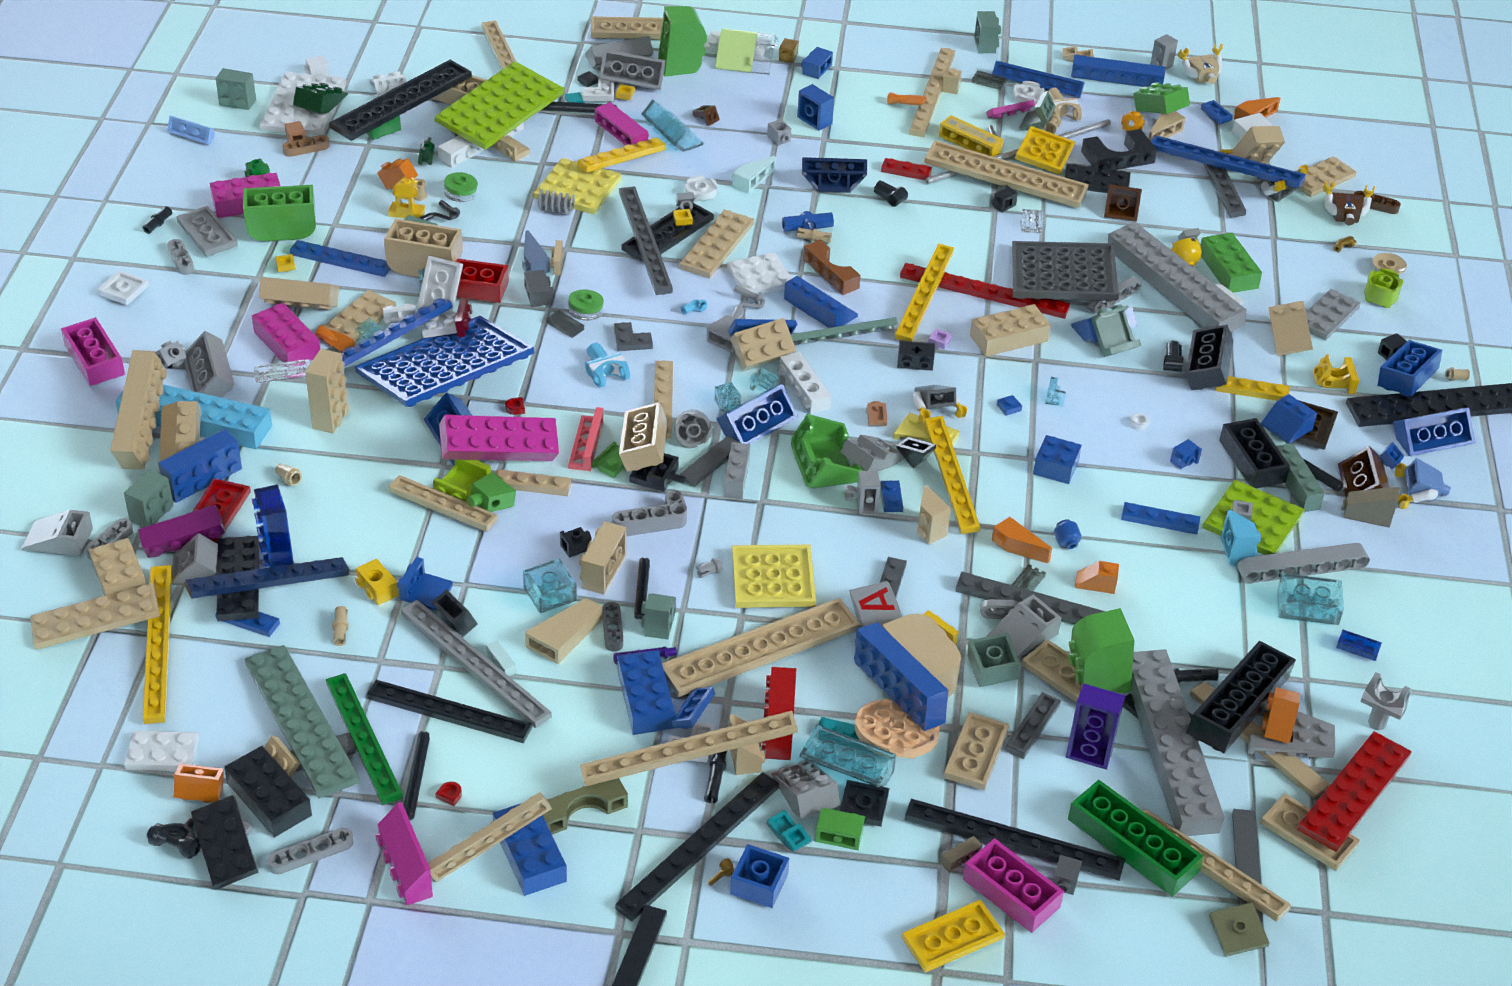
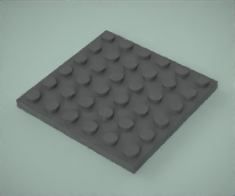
(1064, 270)

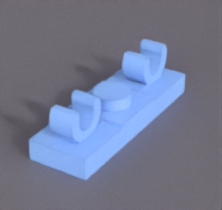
(190, 129)

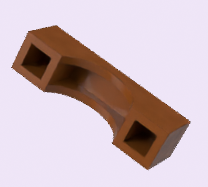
(842, 278)

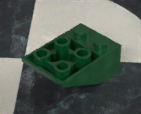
(318, 97)

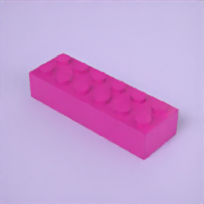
(498, 438)

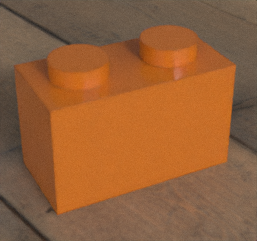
(393, 172)
(198, 783)

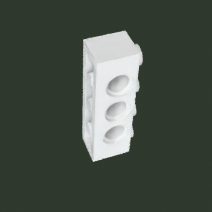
(804, 383)

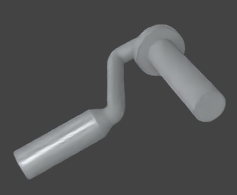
(757, 297)

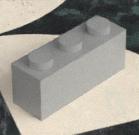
(737, 470)

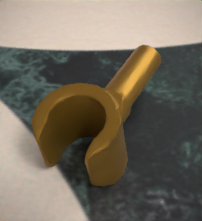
(726, 870)

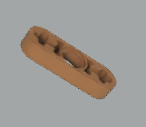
(299, 146)

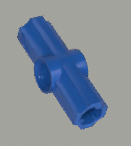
(807, 221)

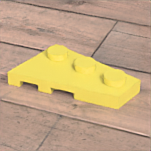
(913, 428)

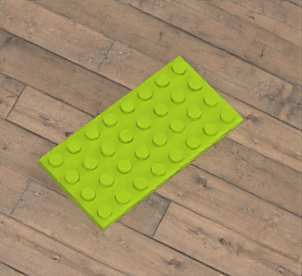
(499, 105)

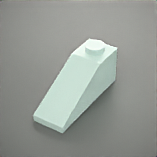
(752, 174)

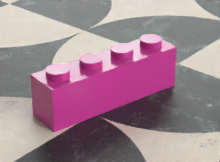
(620, 124)

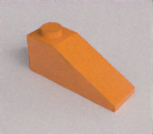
(1264, 106)
(1020, 541)

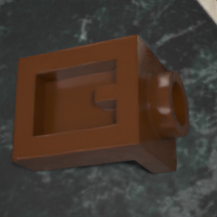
(708, 113)

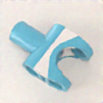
(605, 365)

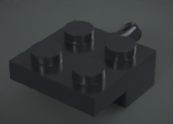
(658, 476)

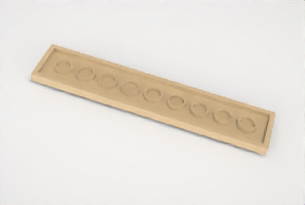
(1006, 173)
(759, 647)

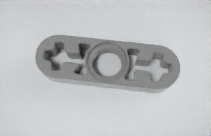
(179, 261)
(119, 530)

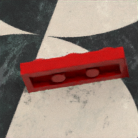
(906, 169)

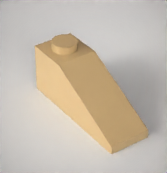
(1167, 125)

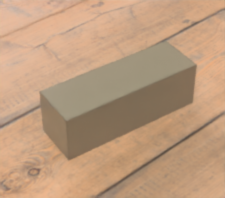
(960, 854)

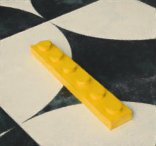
(621, 154)

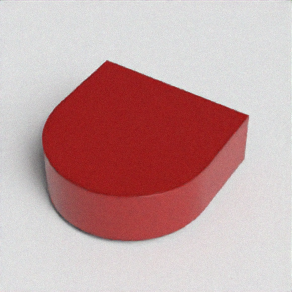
(515, 406)
(449, 793)

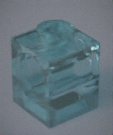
(727, 397)

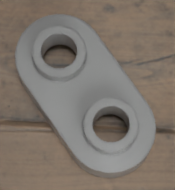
(996, 608)

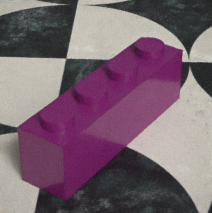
(178, 531)

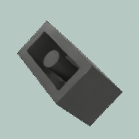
(538, 288)

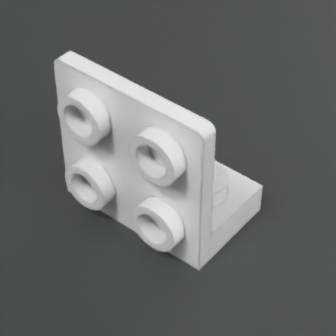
(384, 84)

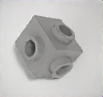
(171, 354)

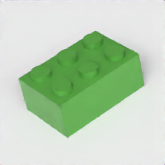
(1161, 98)

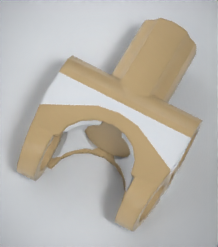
(1065, 107)

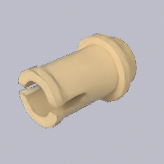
(1457, 374)

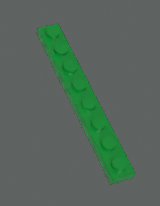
(364, 739)

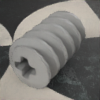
(556, 203)

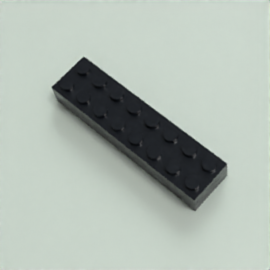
(1240, 697)

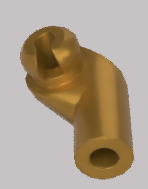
(1344, 241)

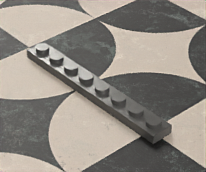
(991, 589)

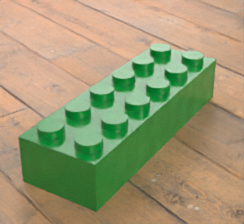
(1136, 837)

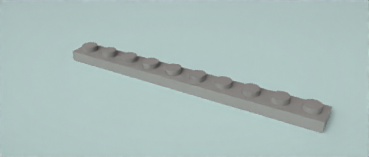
(476, 664)

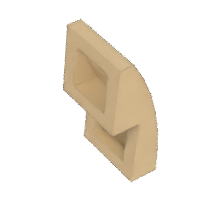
(1068, 53)

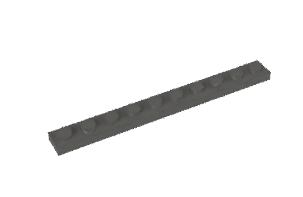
(645, 241)

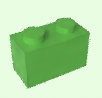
(840, 828)

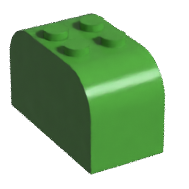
(681, 40)
(280, 212)
(1103, 651)

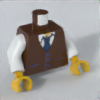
(1345, 206)

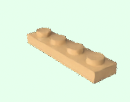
(536, 482)

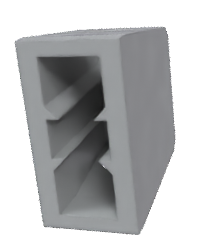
(718, 333)

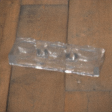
(281, 371)

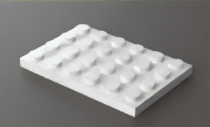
(282, 109)

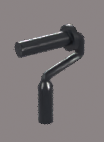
(453, 212)

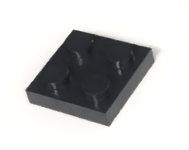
(865, 801)

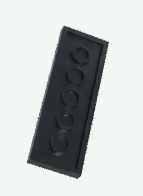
(668, 234)
(238, 555)

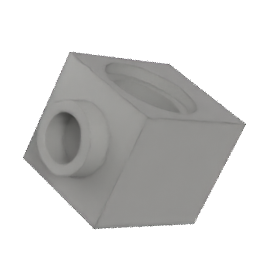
(779, 132)

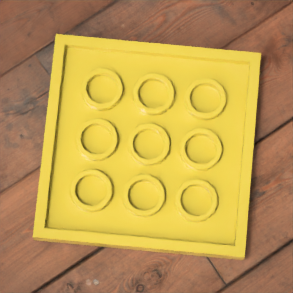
(589, 188)
(773, 576)

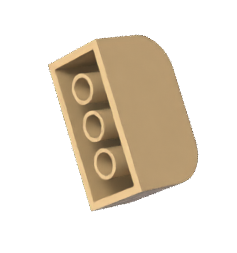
(412, 242)
(929, 645)

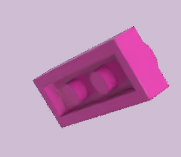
(1010, 109)

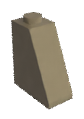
(1371, 506)

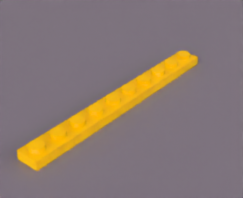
(158, 649)

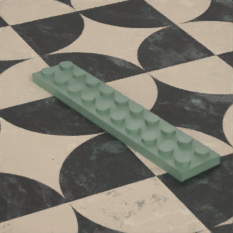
(302, 721)

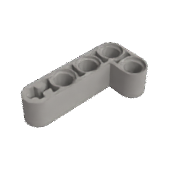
(654, 518)

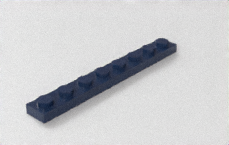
(266, 577)

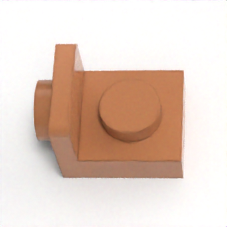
(876, 413)

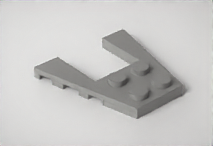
(1308, 736)

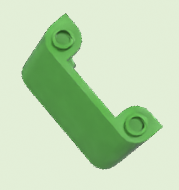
(818, 454)

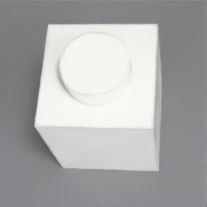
(316, 66)

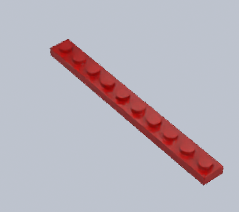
(987, 291)

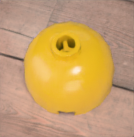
(1188, 250)

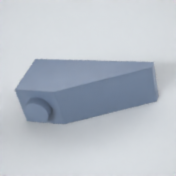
(534, 255)

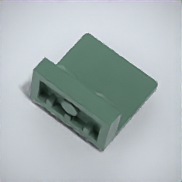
(1041, 114)

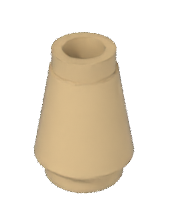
(289, 474)

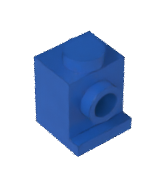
(1185, 454)

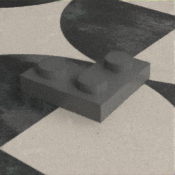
(627, 340)

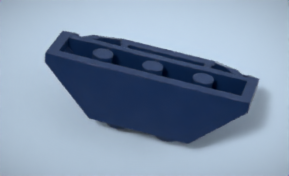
(834, 174)

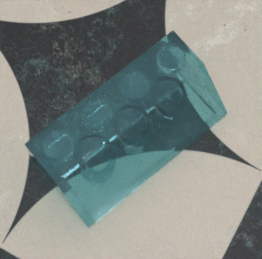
(670, 127)
(849, 756)

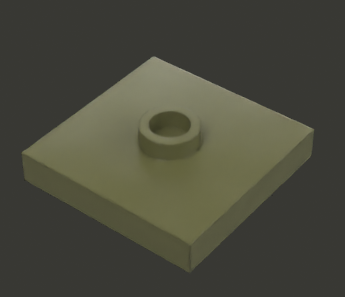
(1239, 929)

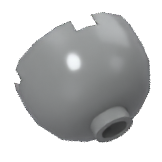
(692, 428)

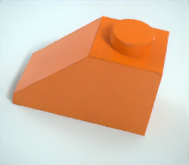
(1098, 577)

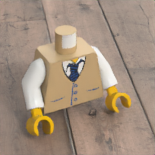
(1202, 68)

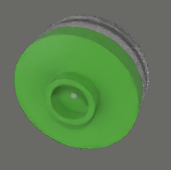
(460, 187)
(585, 304)

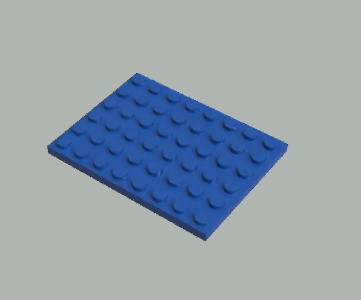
(443, 362)

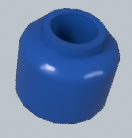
(1067, 534)

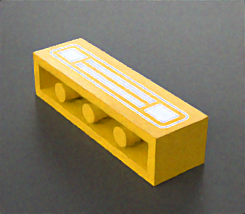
(970, 136)

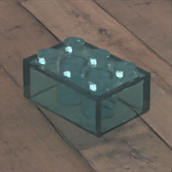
(1310, 599)

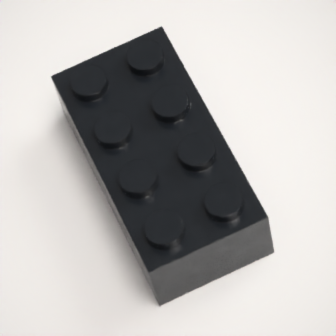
(1209, 357)
(1254, 453)
(268, 791)

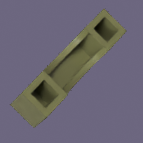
(605, 796)

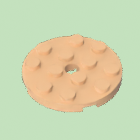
(906, 739)

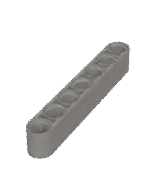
(1303, 562)

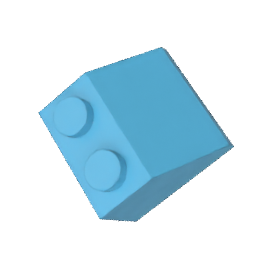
(1239, 538)

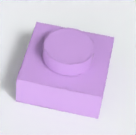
(940, 338)

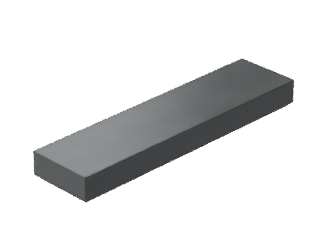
(708, 462)
(1032, 725)

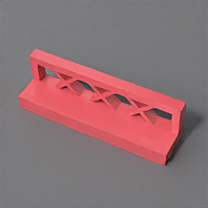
(590, 443)

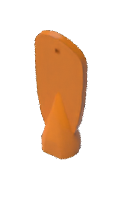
(893, 98)
(334, 338)

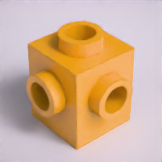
(1136, 118)

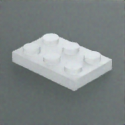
(440, 281)
(161, 750)

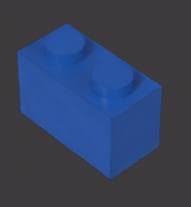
(817, 62)

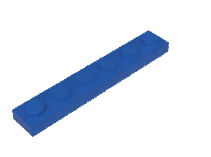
(1046, 80)
(340, 258)

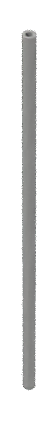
(1012, 153)

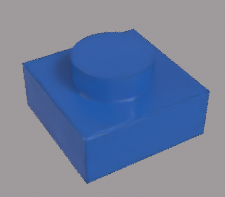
(1009, 405)

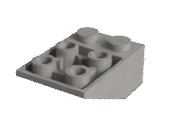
(60, 533)
(1029, 625)
(807, 788)

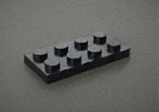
(1097, 177)
(224, 842)

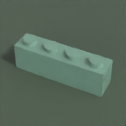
(1301, 481)

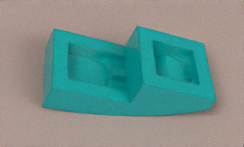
(789, 833)

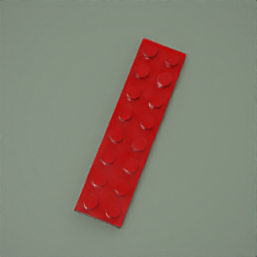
(1354, 791)

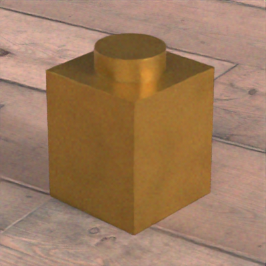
(788, 50)

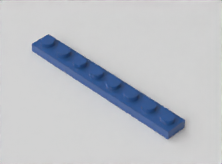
(395, 330)

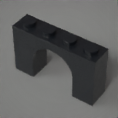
(1140, 152)

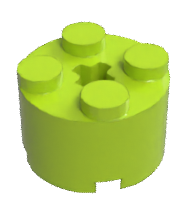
(1383, 287)

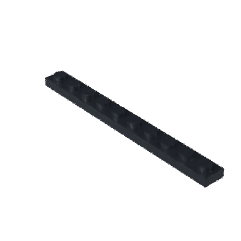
(1013, 838)
(696, 846)

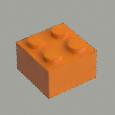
(1282, 713)

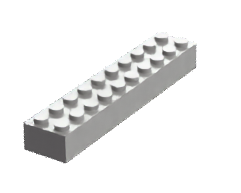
(1176, 278)
(1173, 752)

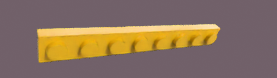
(924, 293)
(952, 475)

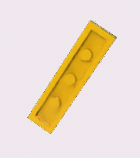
(1254, 388)

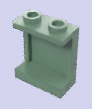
(1114, 331)

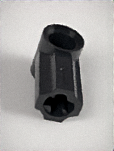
(892, 194)
(1173, 358)

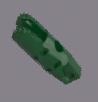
(426, 151)

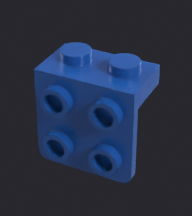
(421, 585)

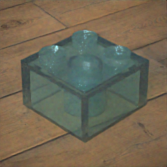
(549, 585)

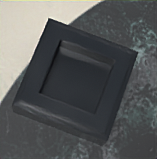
(588, 79)

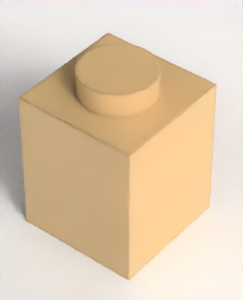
(952, 81)

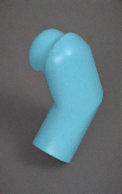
(694, 305)

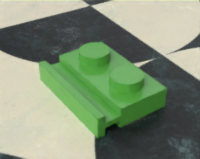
(609, 461)

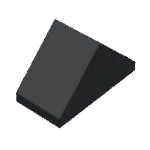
(915, 450)

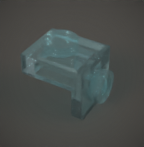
(764, 379)

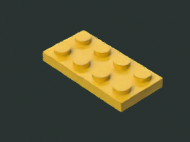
(952, 936)

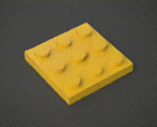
(1045, 150)

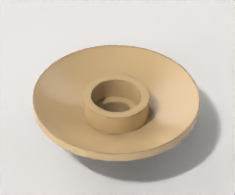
(1389, 261)

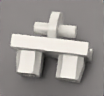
(397, 313)

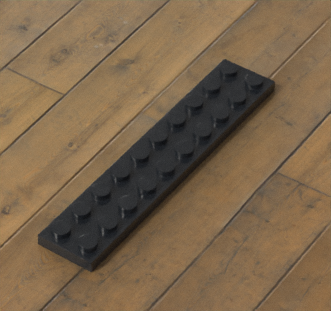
(400, 100)
(1393, 407)

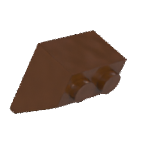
(1122, 203)

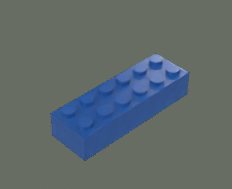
(901, 676)

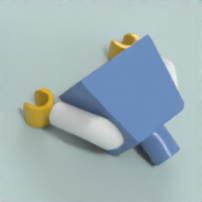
(1422, 482)

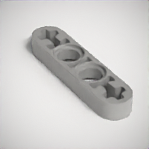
(1125, 290)
(309, 848)

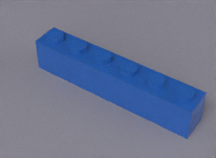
(1117, 71)

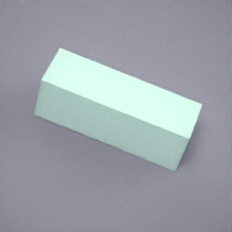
(501, 658)

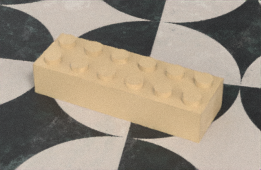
(138, 410)

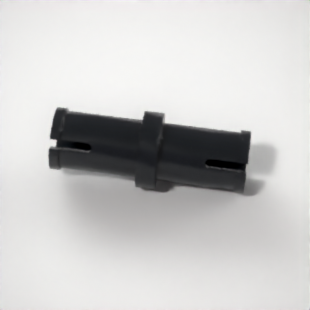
(157, 220)

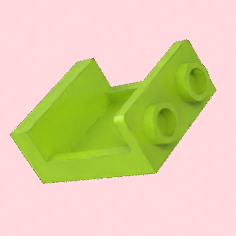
(461, 477)

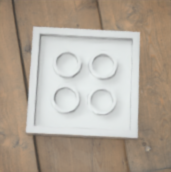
(760, 273)

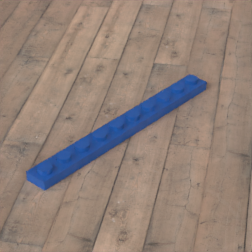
(1228, 161)

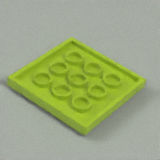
(1271, 515)

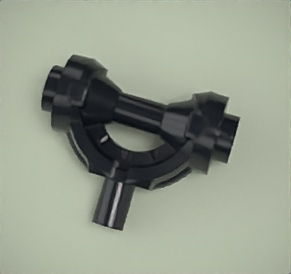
(162, 834)

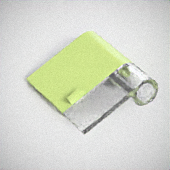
(745, 51)

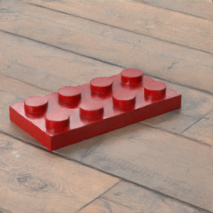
(227, 497)

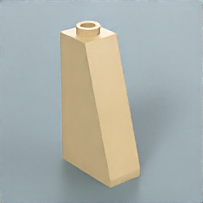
(564, 631)

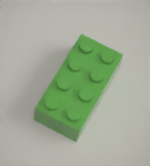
(1230, 262)

